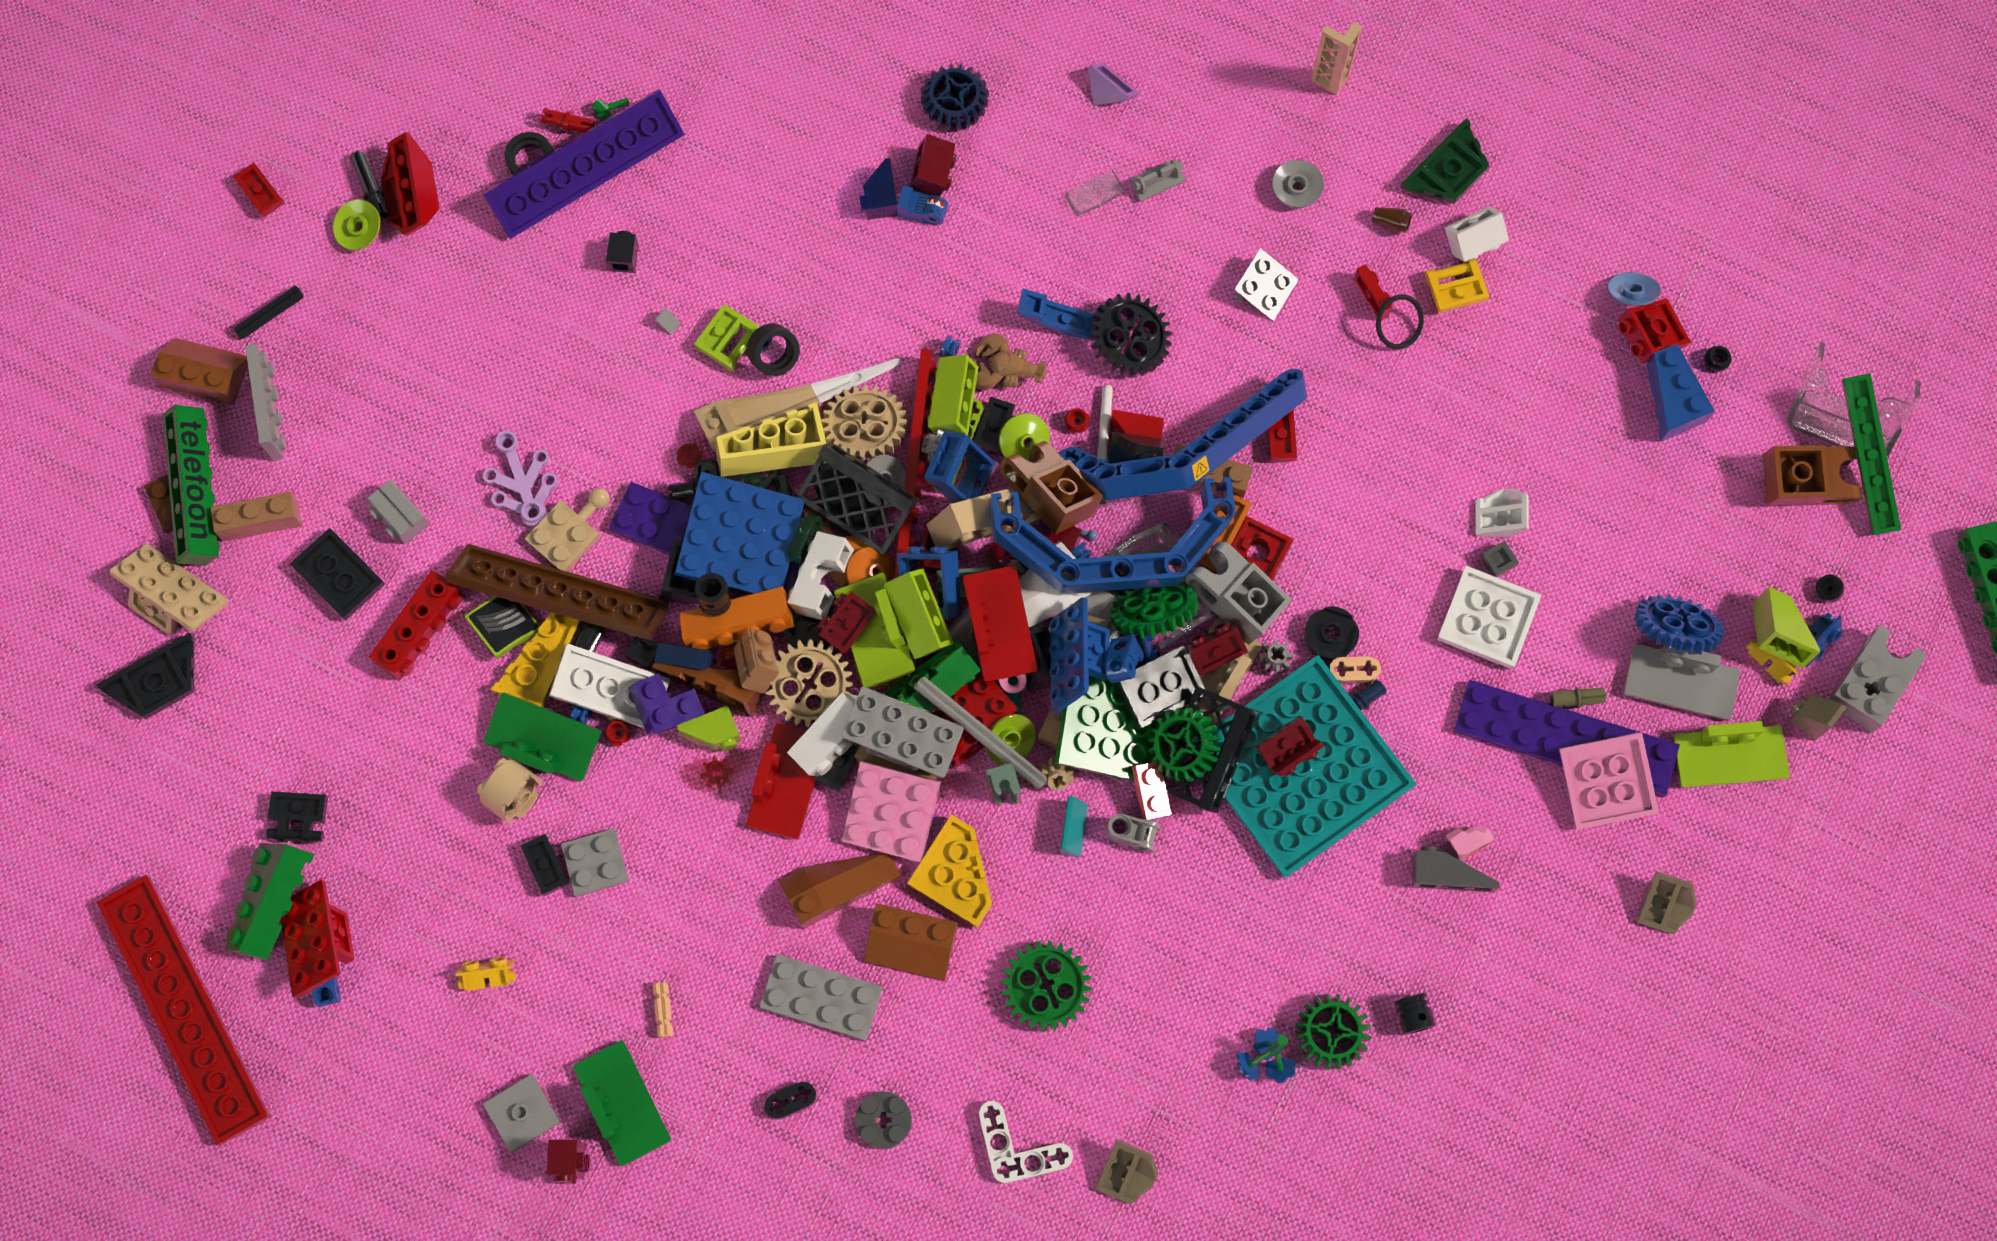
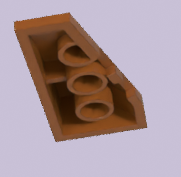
(715, 684)
(831, 886)

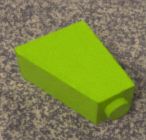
(1782, 628)

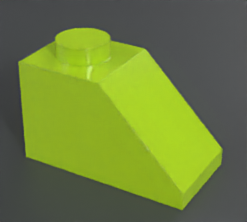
(712, 730)

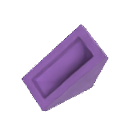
(1108, 86)

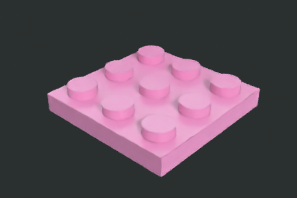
(1608, 780)
(891, 811)

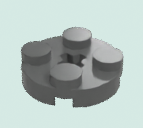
(895, 1132)

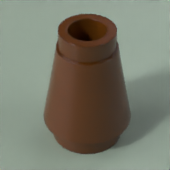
(1392, 218)

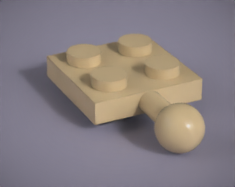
(566, 535)

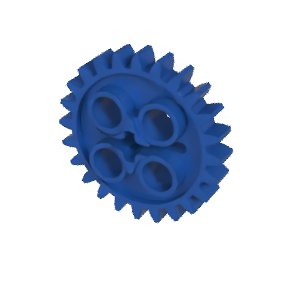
(1679, 624)

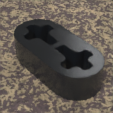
(787, 1094)

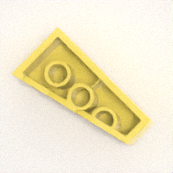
(773, 444)

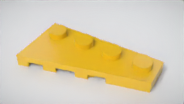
(539, 660)

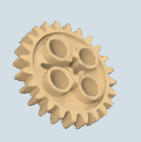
(864, 422)
(788, 671)

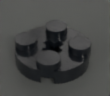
(1345, 627)

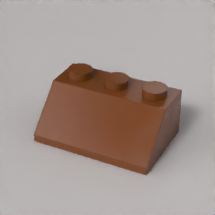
(200, 370)
(910, 942)

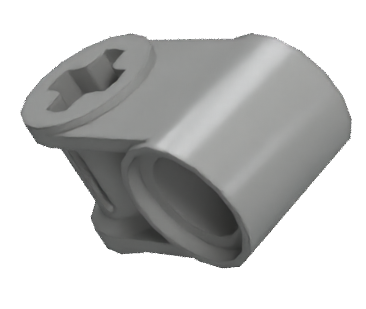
(1134, 832)

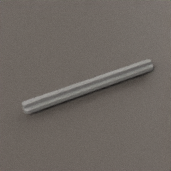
(980, 732)

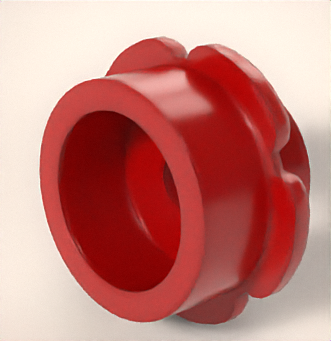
(1079, 414)
(613, 727)

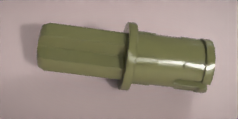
(1577, 697)

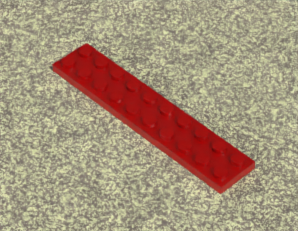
(183, 1010)

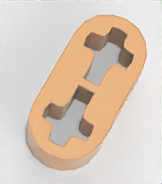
(1355, 663)

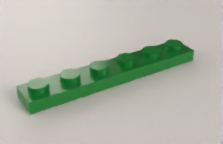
(1871, 454)

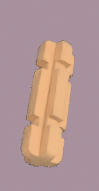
(662, 1009)

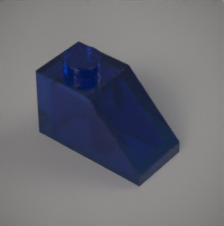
(879, 193)

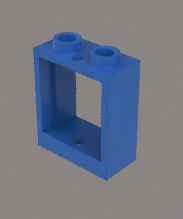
(946, 462)
(949, 570)

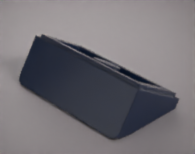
(684, 656)

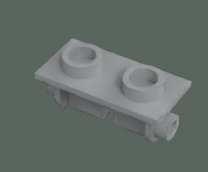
(1158, 179)

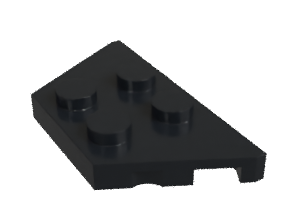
(156, 679)

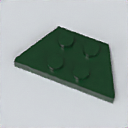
(1450, 167)

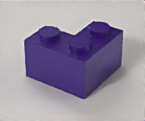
(658, 710)

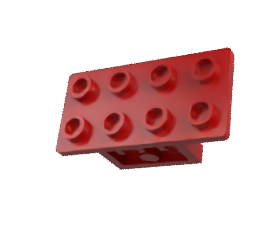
(1000, 623)
(986, 704)
(780, 787)
(315, 939)

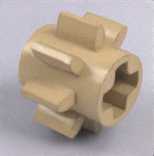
(1057, 775)

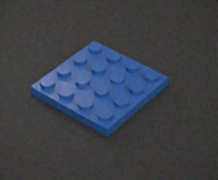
(739, 534)

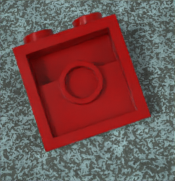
(1652, 329)

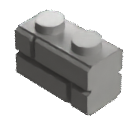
(397, 512)

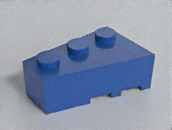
(1677, 393)

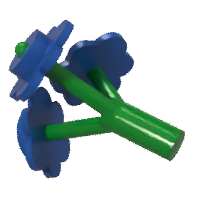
(1268, 1045)

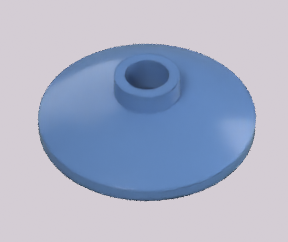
(1634, 289)

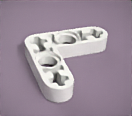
(1007, 1154)

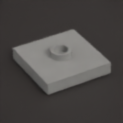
(521, 1113)

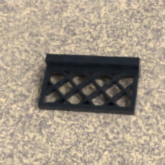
(870, 479)
(1229, 756)

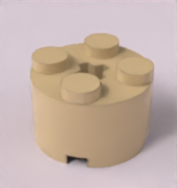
(509, 790)

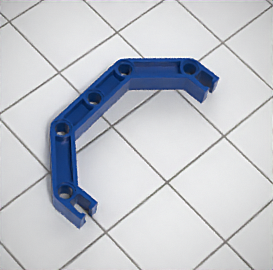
(1099, 572)

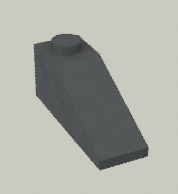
(1442, 871)

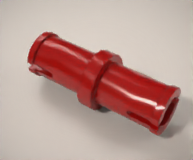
(566, 120)

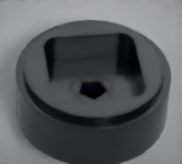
(708, 466)
(1830, 588)

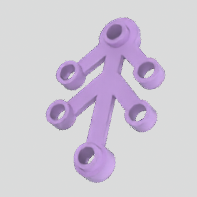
(522, 483)

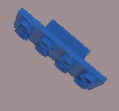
(1076, 652)

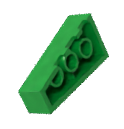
(947, 670)
(266, 899)

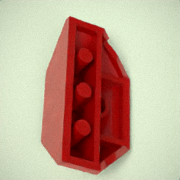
(408, 185)

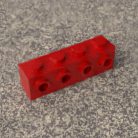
(416, 625)

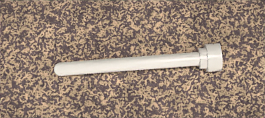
(1104, 428)

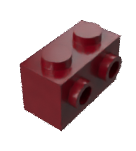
(933, 166)
(567, 1161)

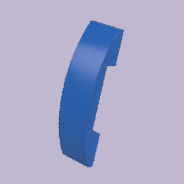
(1055, 316)

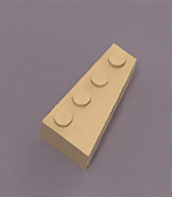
(971, 520)

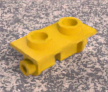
(1778, 669)
(474, 974)

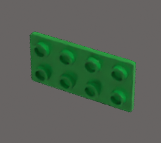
(541, 737)
(621, 1103)

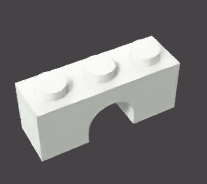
(824, 555)

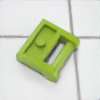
(721, 332)

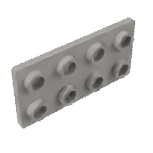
(1682, 680)
(902, 733)

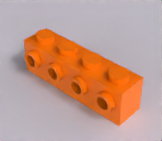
(759, 611)

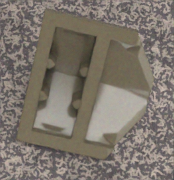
(1667, 903)
(1127, 1172)

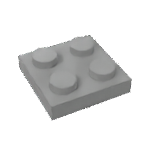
(595, 863)

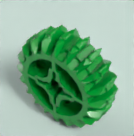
(1195, 723)
(1346, 1033)

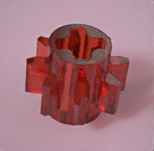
(717, 780)

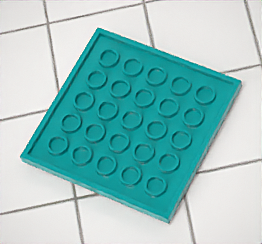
(1324, 797)

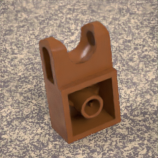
(1808, 475)
(1051, 487)

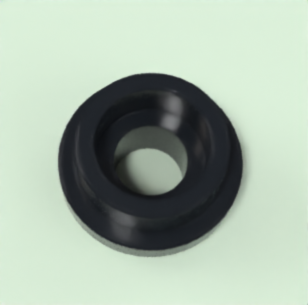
(1721, 352)

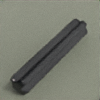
(268, 312)

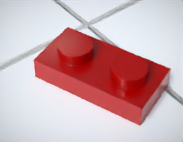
(258, 189)
(1369, 286)
(1283, 439)

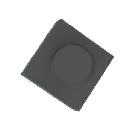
(1499, 559)

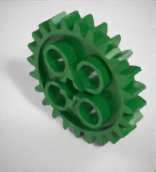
(1154, 610)
(1023, 996)

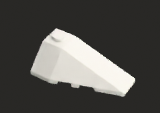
(1042, 599)

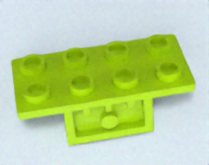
(881, 646)
(1731, 755)

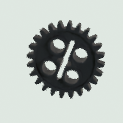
(1109, 322)

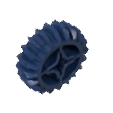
(961, 84)

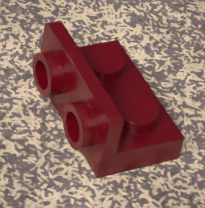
(845, 621)

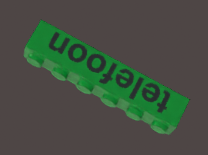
(190, 485)

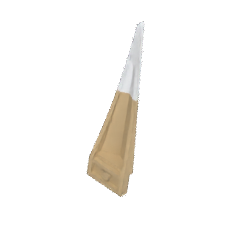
(736, 413)

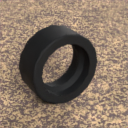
(522, 141)
(787, 360)

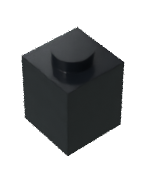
(622, 252)

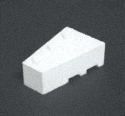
(824, 739)

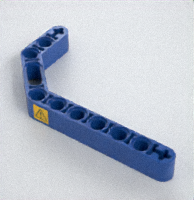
(1202, 454)

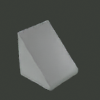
(667, 321)

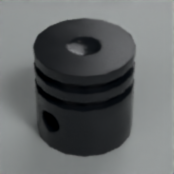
(712, 594)
(1415, 1014)

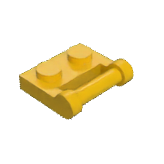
(1458, 292)

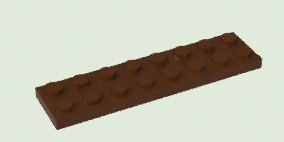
(558, 591)

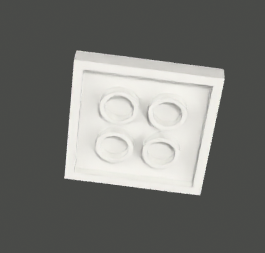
(1489, 617)

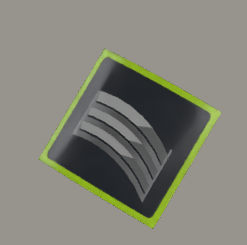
(502, 624)

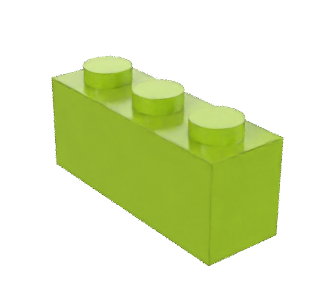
(953, 394)
(918, 613)

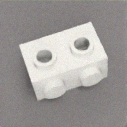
(1477, 234)

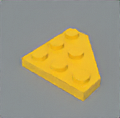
(955, 873)

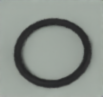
(1379, 317)

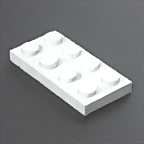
(598, 683)

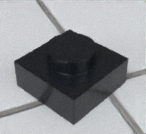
(642, 652)

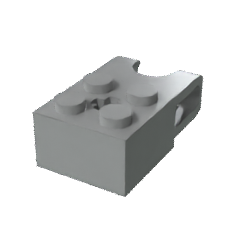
(1238, 592)
(1880, 675)

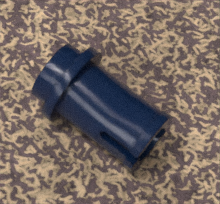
(1369, 694)

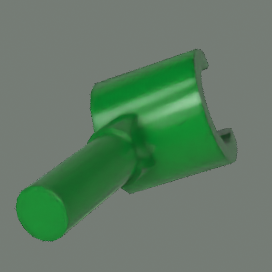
(602, 109)

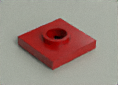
(1275, 543)

